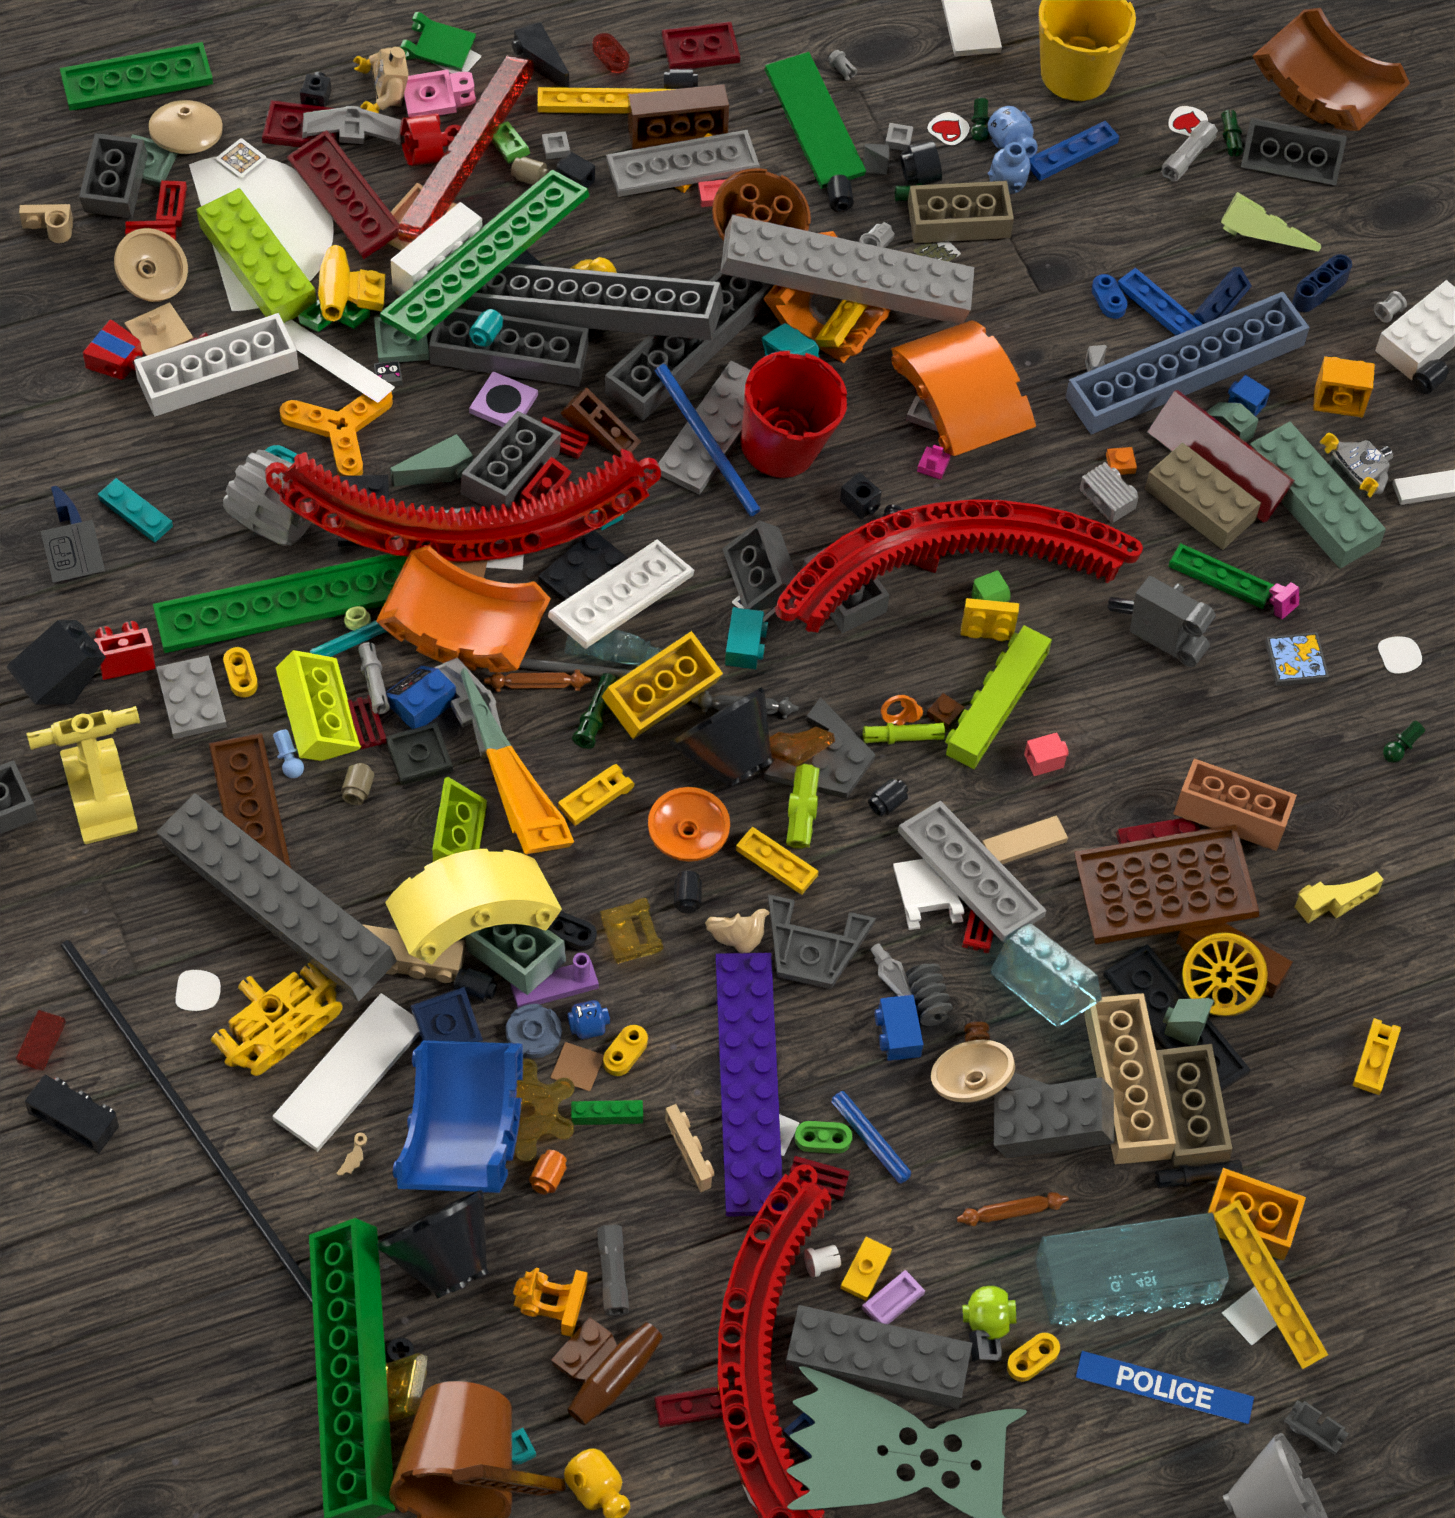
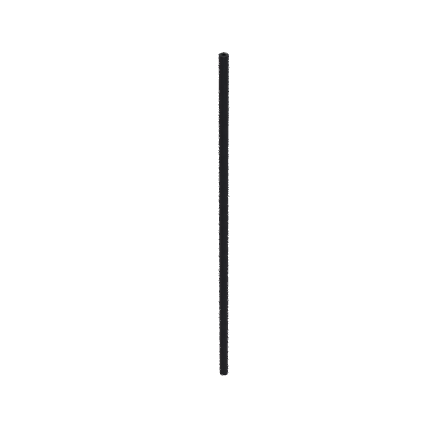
(189, 1120)

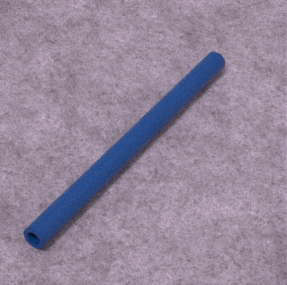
(707, 440)

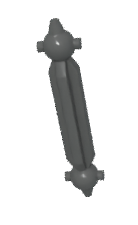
(721, 702)

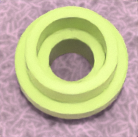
(357, 618)

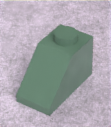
(1235, 418)
(1187, 1019)

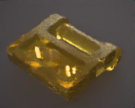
(622, 933)

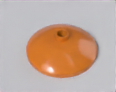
(691, 811)

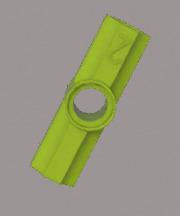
(802, 806)

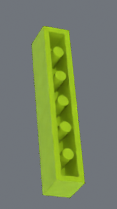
(998, 697)

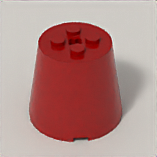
(790, 412)

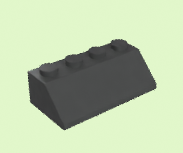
(1293, 151)

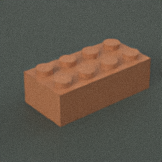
(1226, 798)

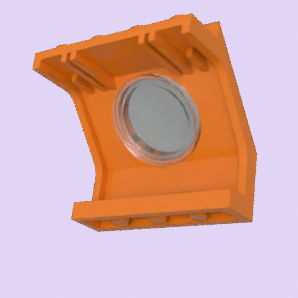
(811, 312)

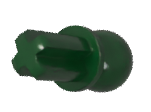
(980, 130)
(1395, 751)

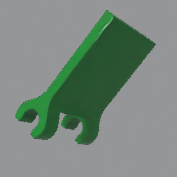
(439, 43)

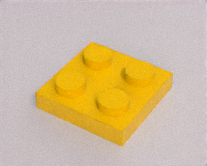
(989, 619)

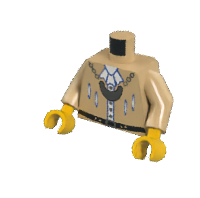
(389, 77)

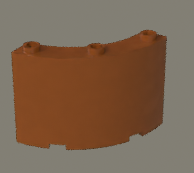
(1326, 74)

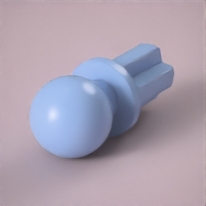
(292, 766)

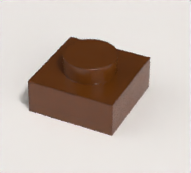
(945, 711)

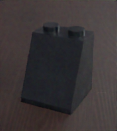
(57, 664)

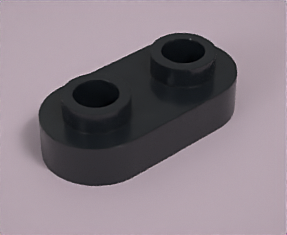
(573, 929)

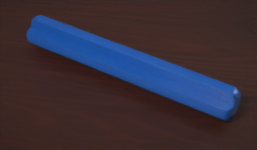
(871, 1137)

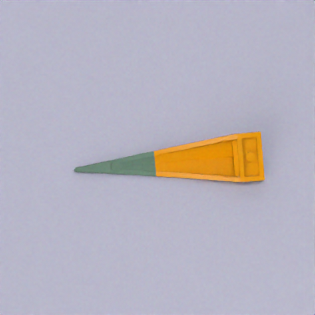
(527, 807)

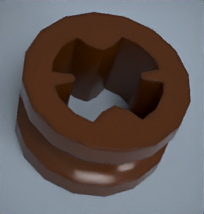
(976, 1031)

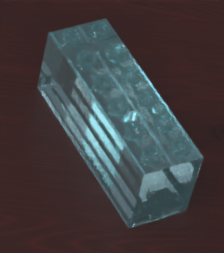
(1131, 1269)

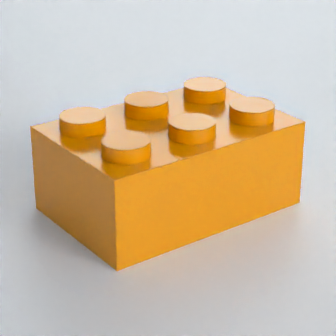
(1270, 1208)

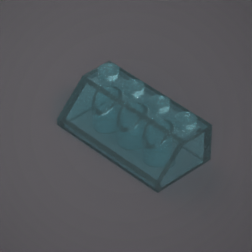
(1046, 976)

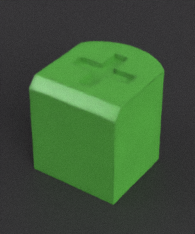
(991, 588)

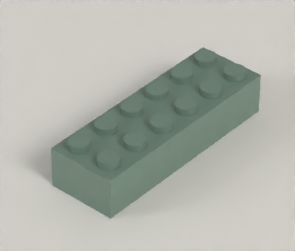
(1321, 497)

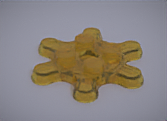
(546, 1117)

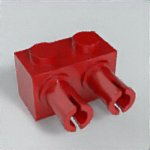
(549, 478)
(125, 652)

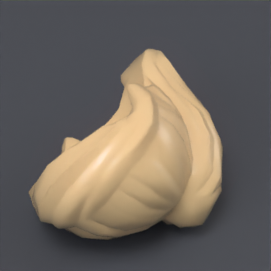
(739, 931)

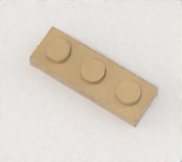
(689, 1147)

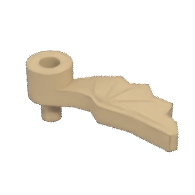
(354, 1158)

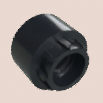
(921, 164)

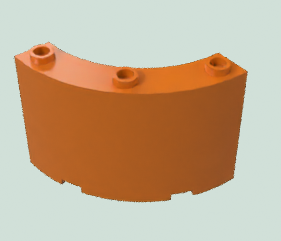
(965, 386)
(462, 614)

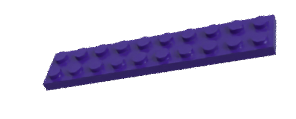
(748, 1081)

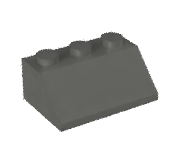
(760, 565)

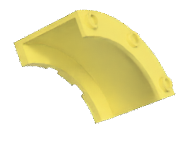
(467, 895)

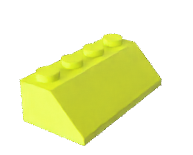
(317, 706)

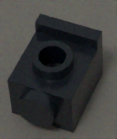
(318, 87)

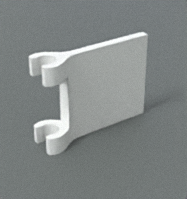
(925, 891)

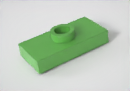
(509, 143)

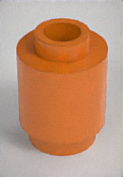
(548, 1172)

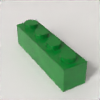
(607, 1112)

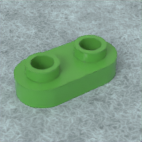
(823, 1134)

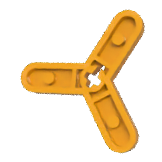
(343, 441)

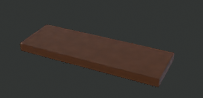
(248, 791)

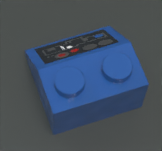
(421, 696)

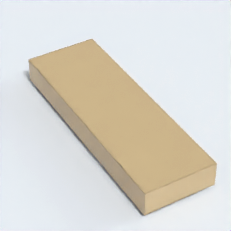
(1026, 840)

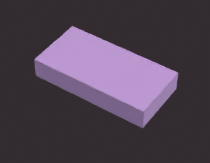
(893, 1299)

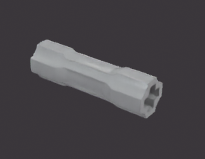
(1179, 162)

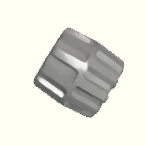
(259, 506)

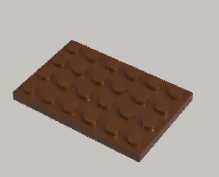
(1166, 884)

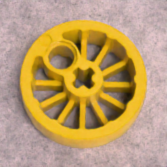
(1231, 1008)

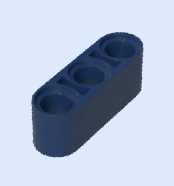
(1322, 283)

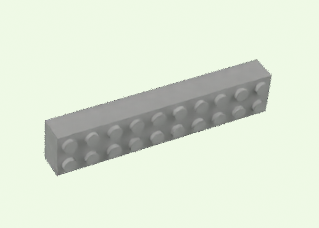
(847, 270)

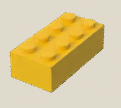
(662, 685)

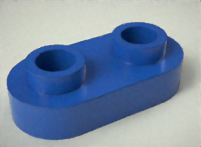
(1107, 294)

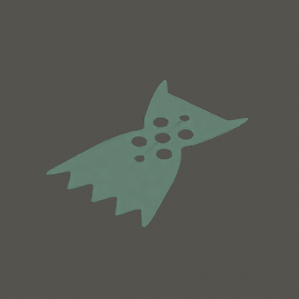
(851, 1472)

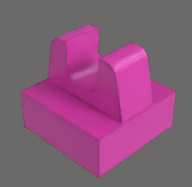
(934, 462)
(1284, 599)

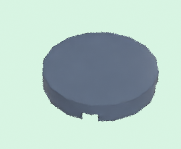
(535, 1029)

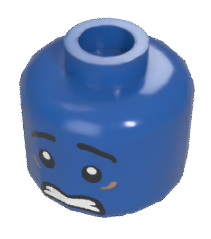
(588, 1019)

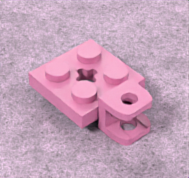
(445, 92)

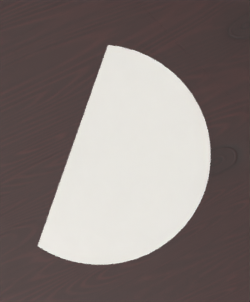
(284, 205)

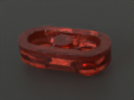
(614, 56)

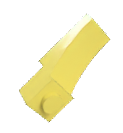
(1337, 899)

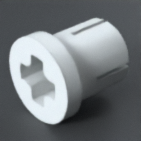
(821, 1260)

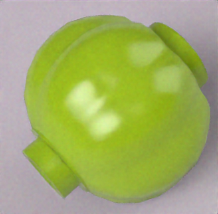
(990, 1311)

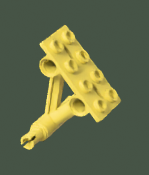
(94, 771)

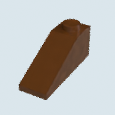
(593, 418)

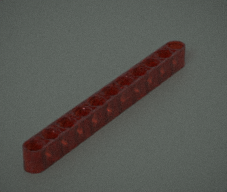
(467, 147)

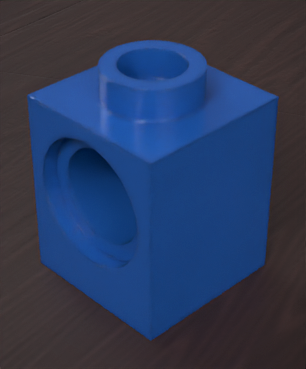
(1249, 394)

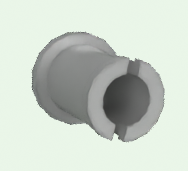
(840, 62)

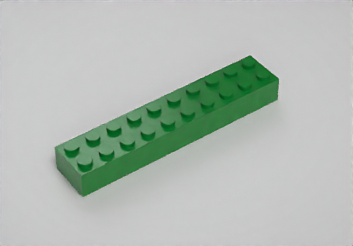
(351, 1371)

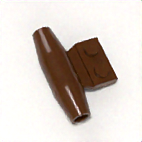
(603, 1365)

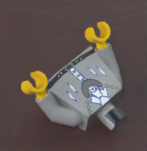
(1359, 464)

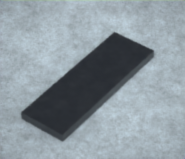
(1148, 975)

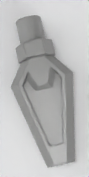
(891, 971)

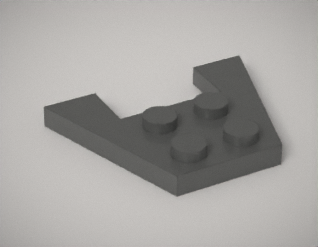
(839, 764)
(812, 954)

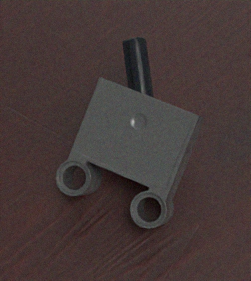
(1168, 619)

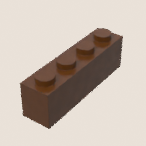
(1277, 965)

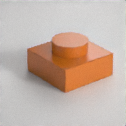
(1122, 460)

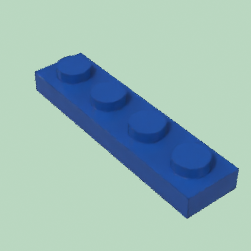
(1073, 150)
(1157, 303)

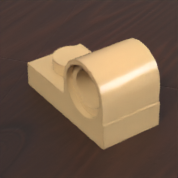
(55, 218)

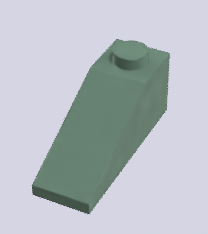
(434, 465)

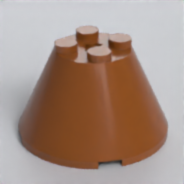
(760, 197)

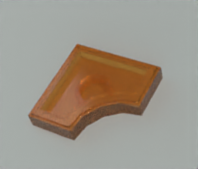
(799, 747)

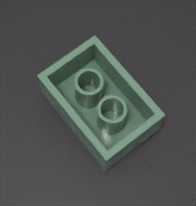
(518, 953)

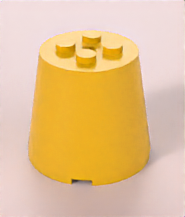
(1083, 44)

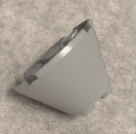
(1275, 1486)

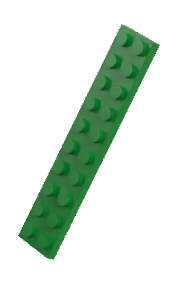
(484, 255)
(276, 602)

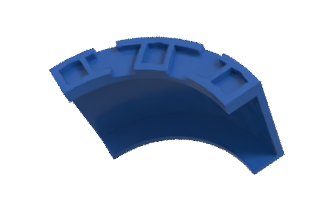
(462, 1117)

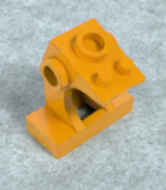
(534, 1283)

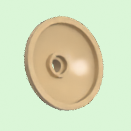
(185, 127)
(161, 258)
(973, 1071)

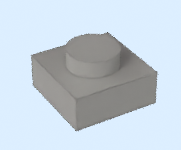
(899, 136)
(555, 145)

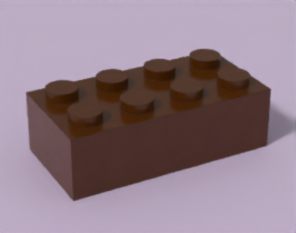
(677, 115)

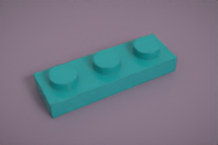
(135, 510)

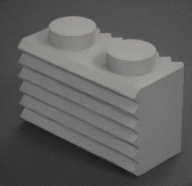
(1109, 492)

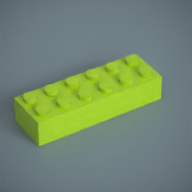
(256, 256)

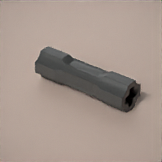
(613, 1273)

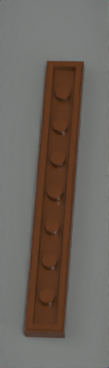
(508, 1480)

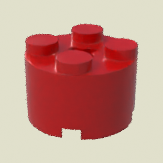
(423, 139)

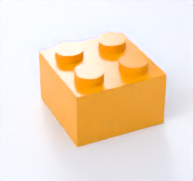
(1343, 386)

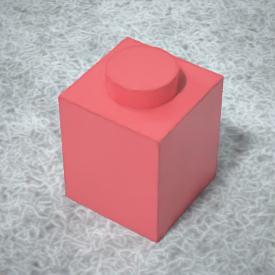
(1046, 754)

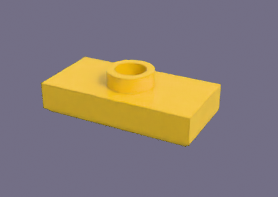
(866, 1268)

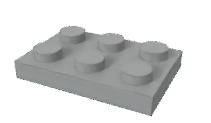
(191, 697)

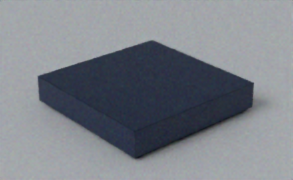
(447, 1018)

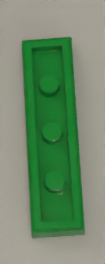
(1220, 575)

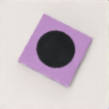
(502, 399)

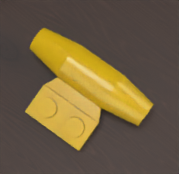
(340, 284)

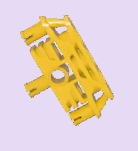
(281, 1032)

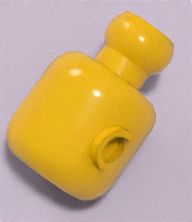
(596, 1483)

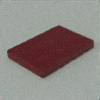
(700, 46)
(285, 124)

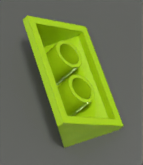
(458, 820)

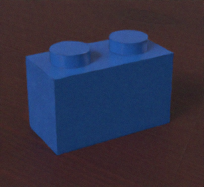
(899, 1027)

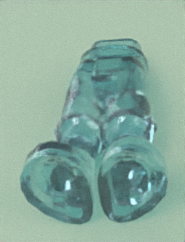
(616, 647)

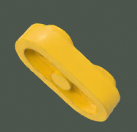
(240, 674)
(626, 1048)
(1032, 1358)

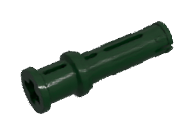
(592, 719)

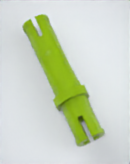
(892, 733)

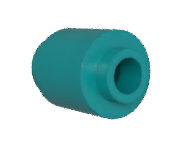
(486, 328)

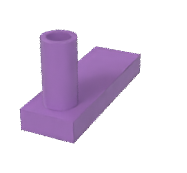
(561, 983)

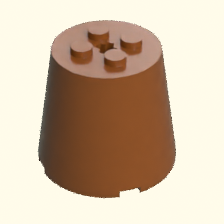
(454, 1430)

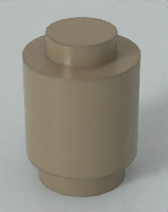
(528, 170)
(357, 784)

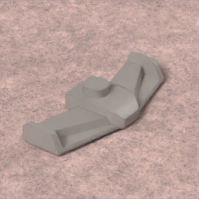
(352, 124)
(461, 705)

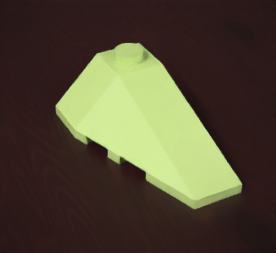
(1250, 220)

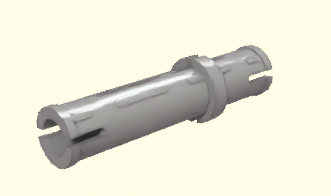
(371, 669)

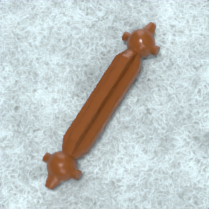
(537, 680)
(1012, 1209)

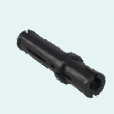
(1188, 1175)

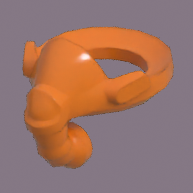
(910, 713)

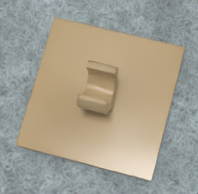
(159, 329)

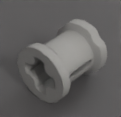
(1390, 306)

